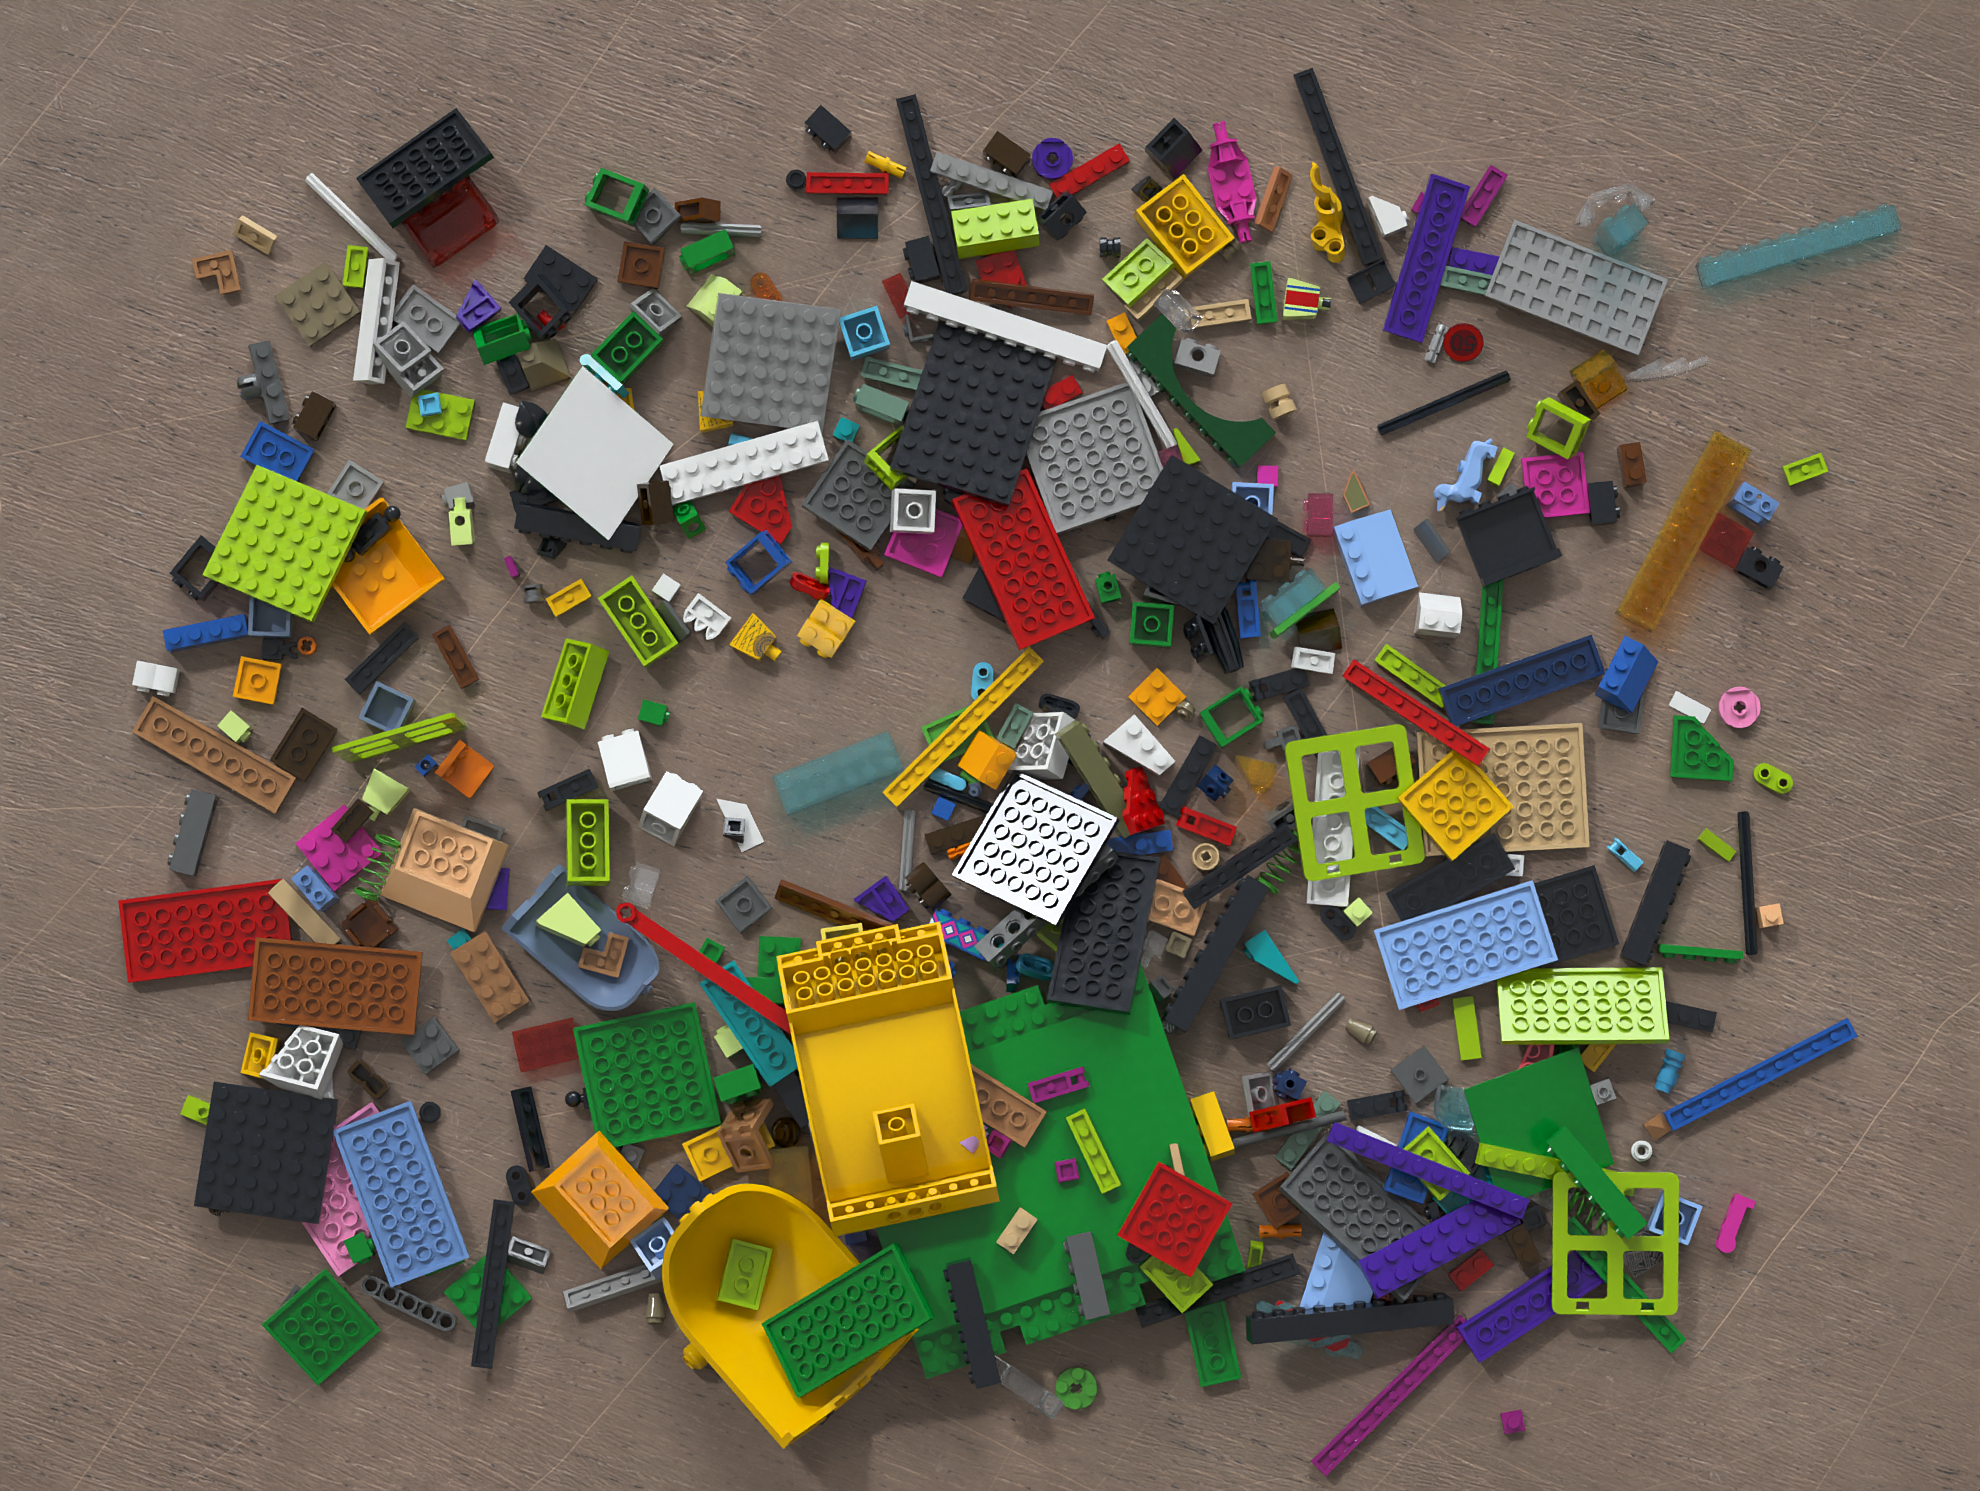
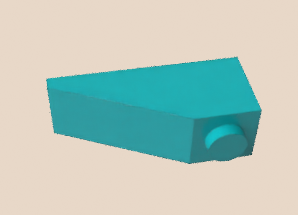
(1266, 954)

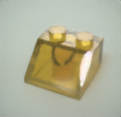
(1599, 378)
(1256, 773)

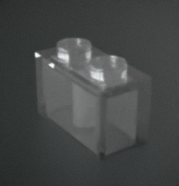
(1177, 310)
(642, 885)

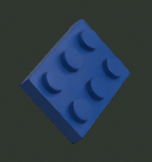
(277, 452)

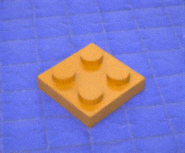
(257, 680)
(1156, 696)

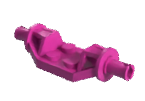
(1231, 182)

